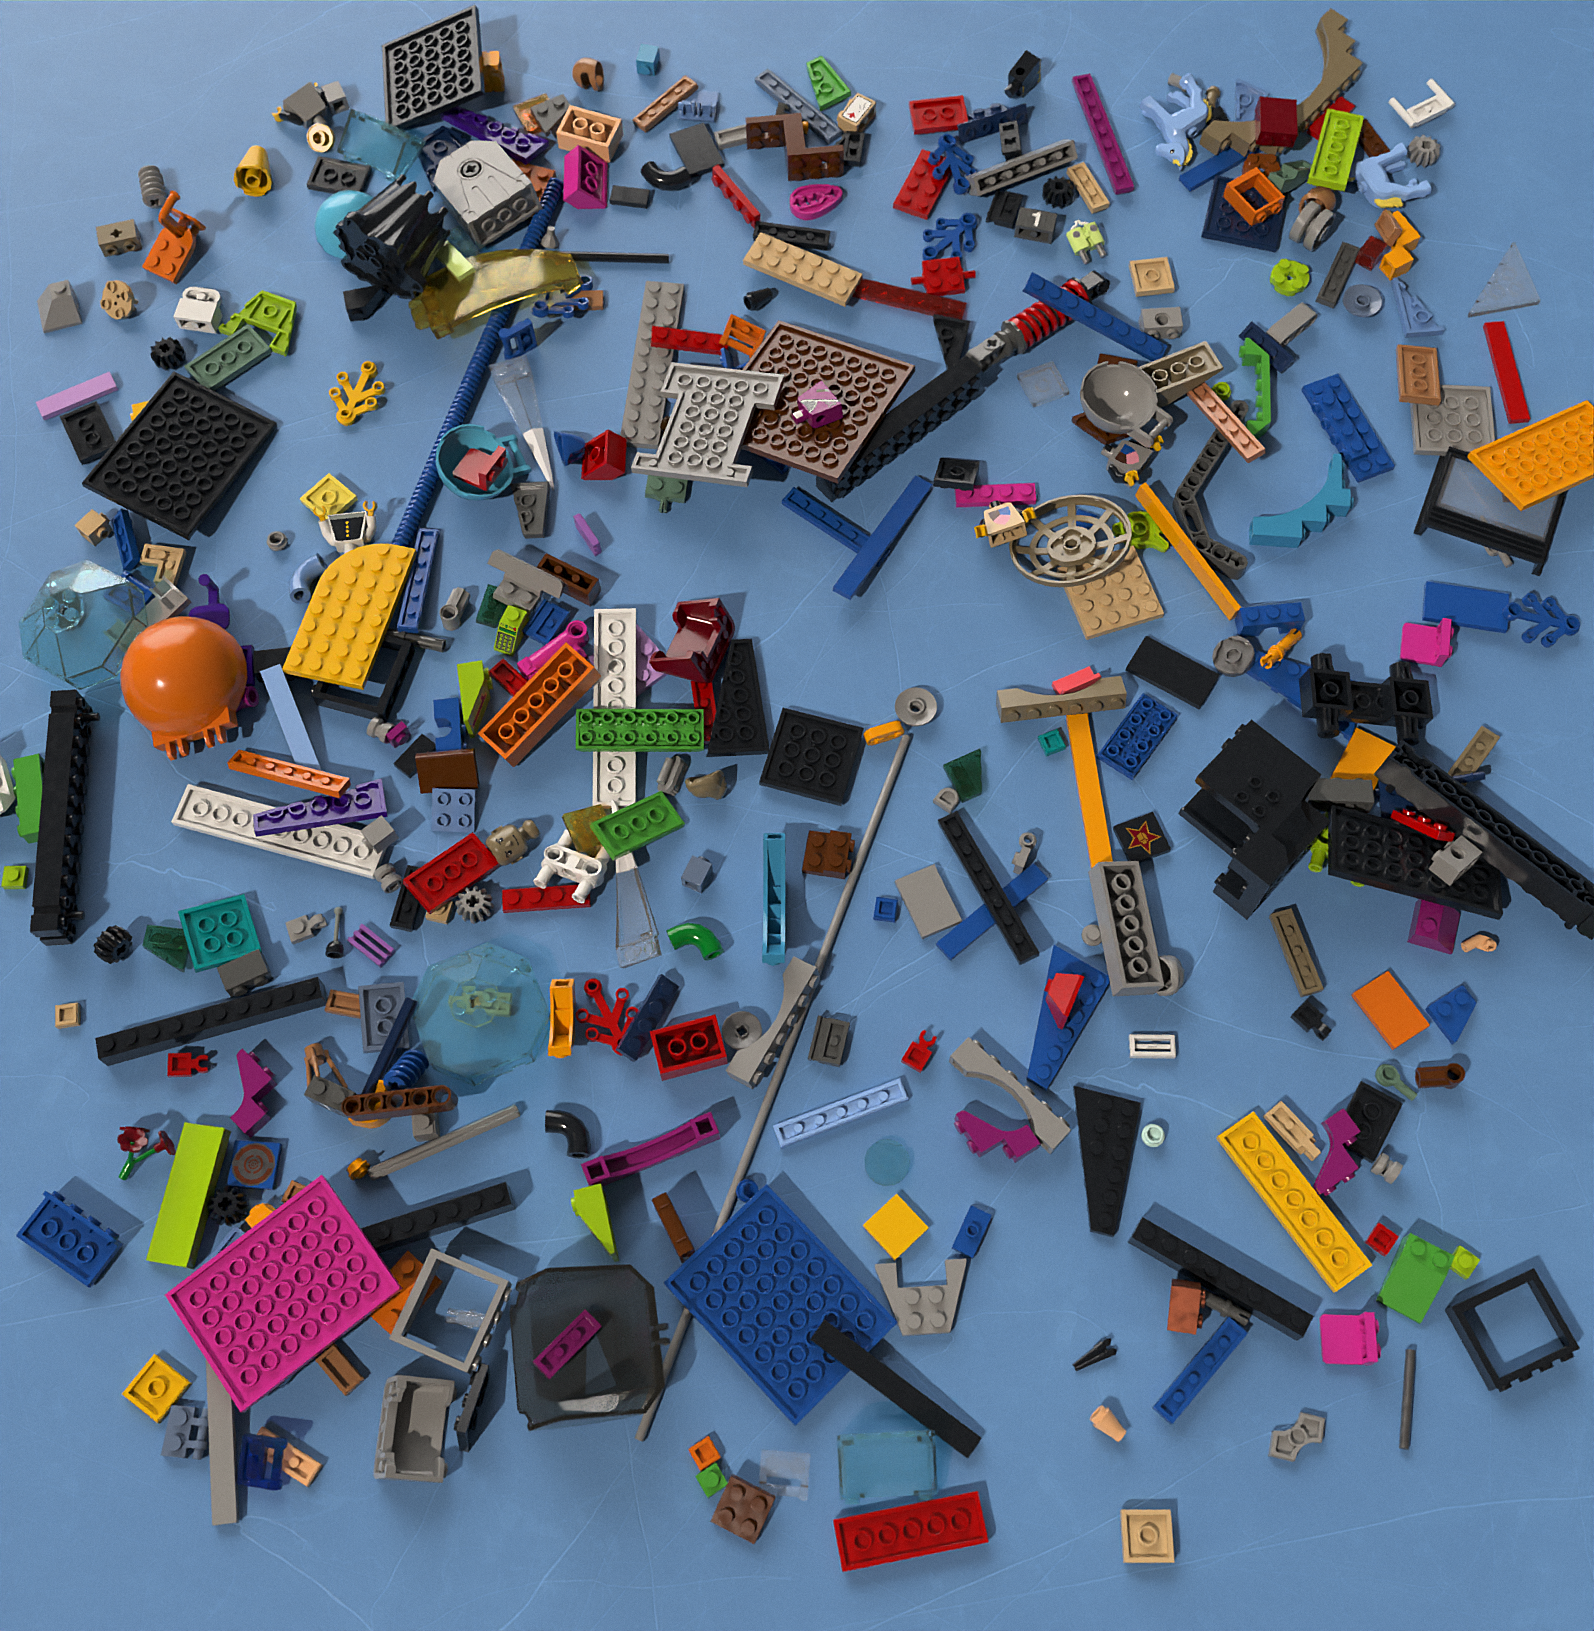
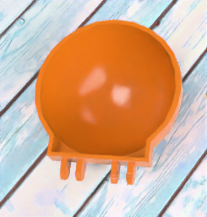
(184, 682)

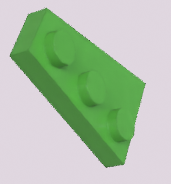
(826, 83)

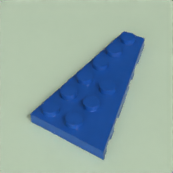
(1051, 1042)

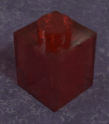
(1370, 253)

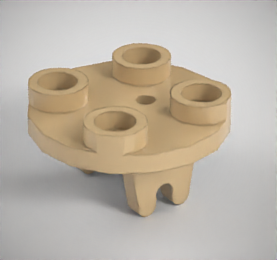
(118, 300)

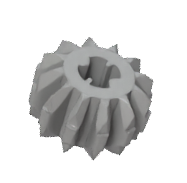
(1423, 151)
(480, 908)

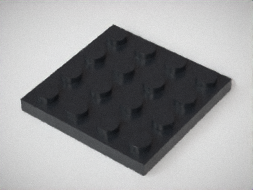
(811, 756)

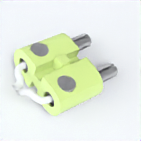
(1086, 239)

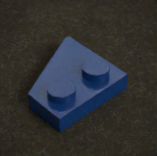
(1452, 1012)

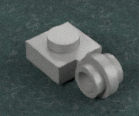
(1021, 858)

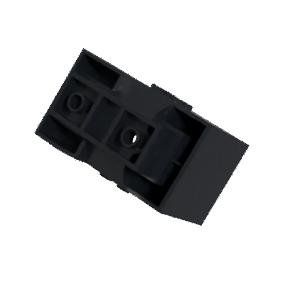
(1256, 814)

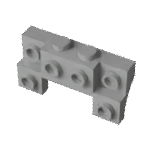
(167, 603)

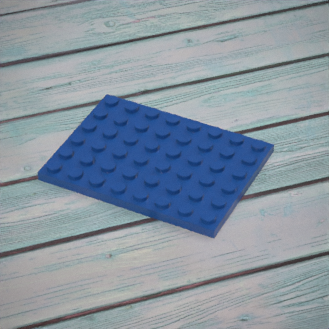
(764, 1293)

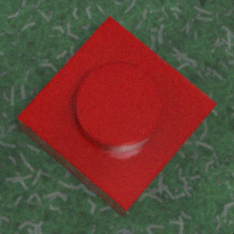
(1381, 1239)

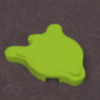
(1144, 532)

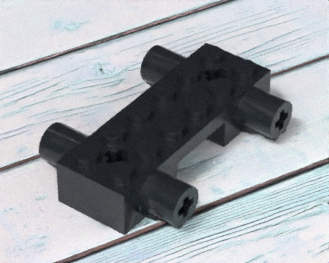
(1395, 703)

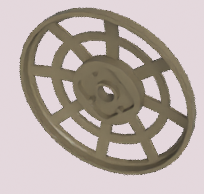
(1076, 536)

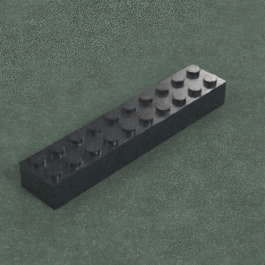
(909, 422)

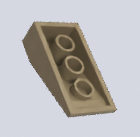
(1182, 371)

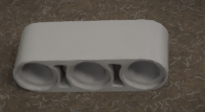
(1292, 324)

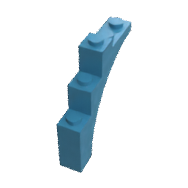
(1290, 528)
(774, 898)

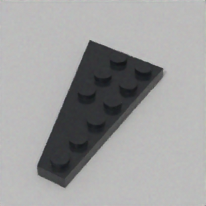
(739, 713)
(1105, 1143)

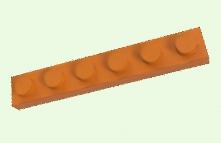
(289, 773)

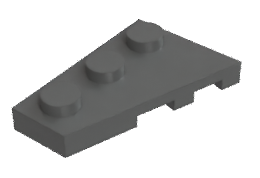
(532, 507)

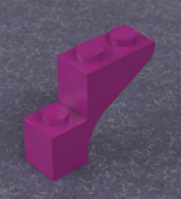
(256, 1085)
(985, 1137)
(1338, 1162)

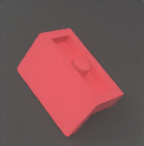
(1075, 681)

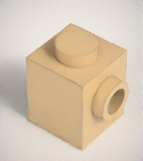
(94, 527)

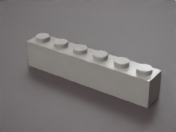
(1021, 167)

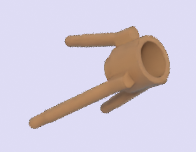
(314, 1057)

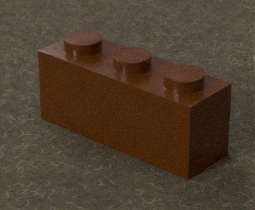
(576, 582)

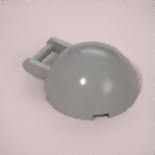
(1122, 401)

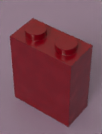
(1276, 122)

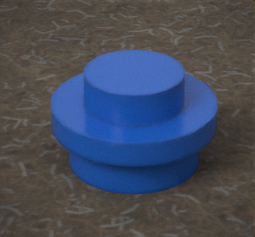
(746, 1190)

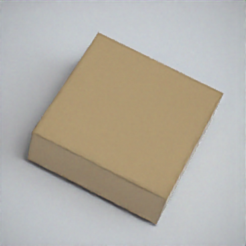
(67, 1015)

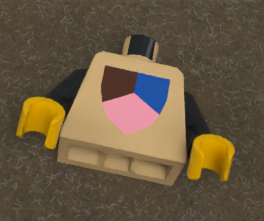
(1003, 523)

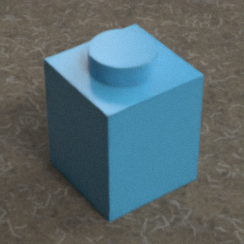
(647, 59)

